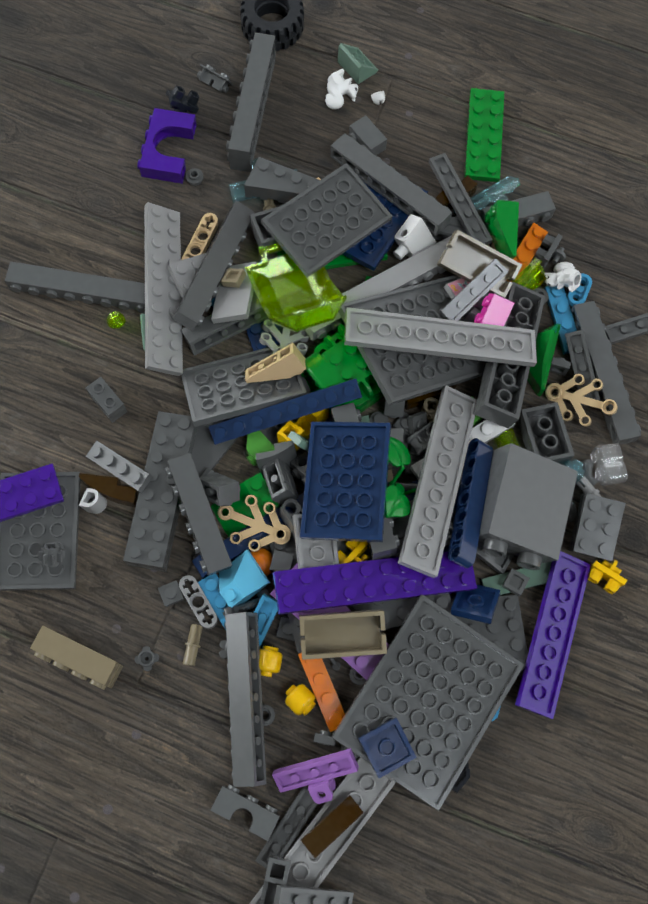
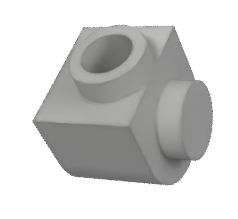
(93, 501)

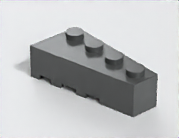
(276, 182)

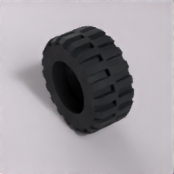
(285, 31)

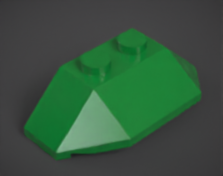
(545, 348)

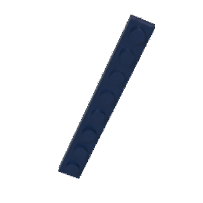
(285, 411)

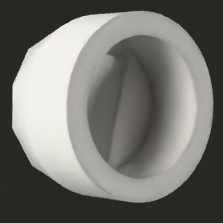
(378, 96)

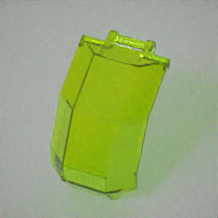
(289, 295)

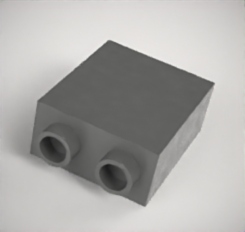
(526, 506)

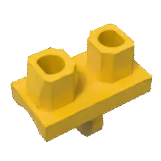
(357, 549)
(608, 572)

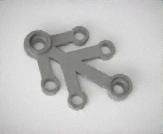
(284, 338)

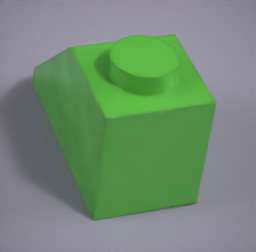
(257, 444)

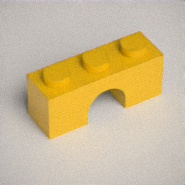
(302, 426)

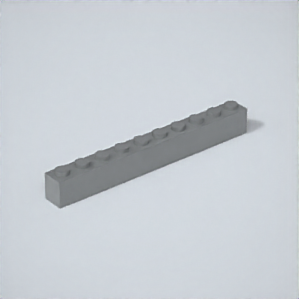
(405, 274)

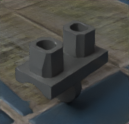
(557, 254)

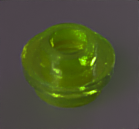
(116, 320)

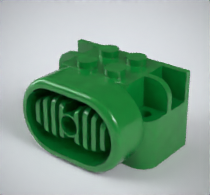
(338, 363)

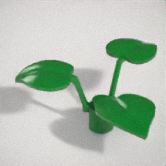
(396, 502)

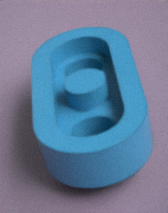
(581, 292)

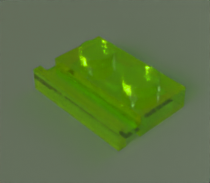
(531, 276)

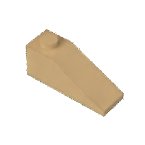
(279, 365)

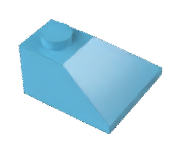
(241, 580)

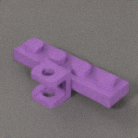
(317, 773)

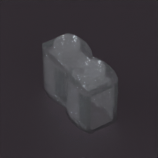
(609, 464)

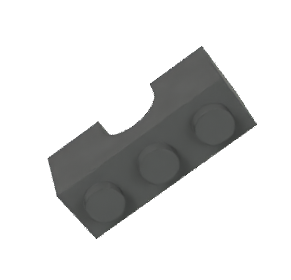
(263, 817)
(276, 874)

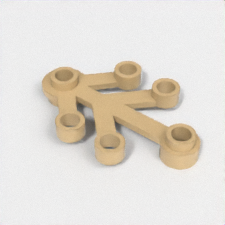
(577, 398)
(257, 524)

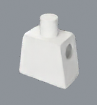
(413, 237)

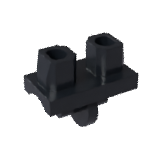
(181, 102)

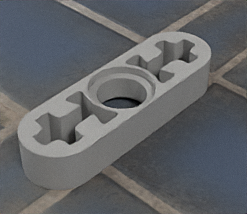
(186, 592)

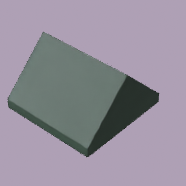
(355, 63)

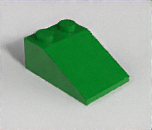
(503, 226)
(253, 486)

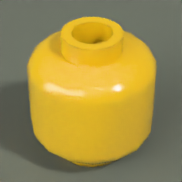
(269, 661)
(300, 699)

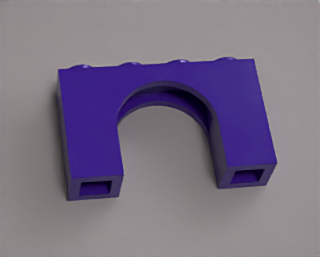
(163, 125)

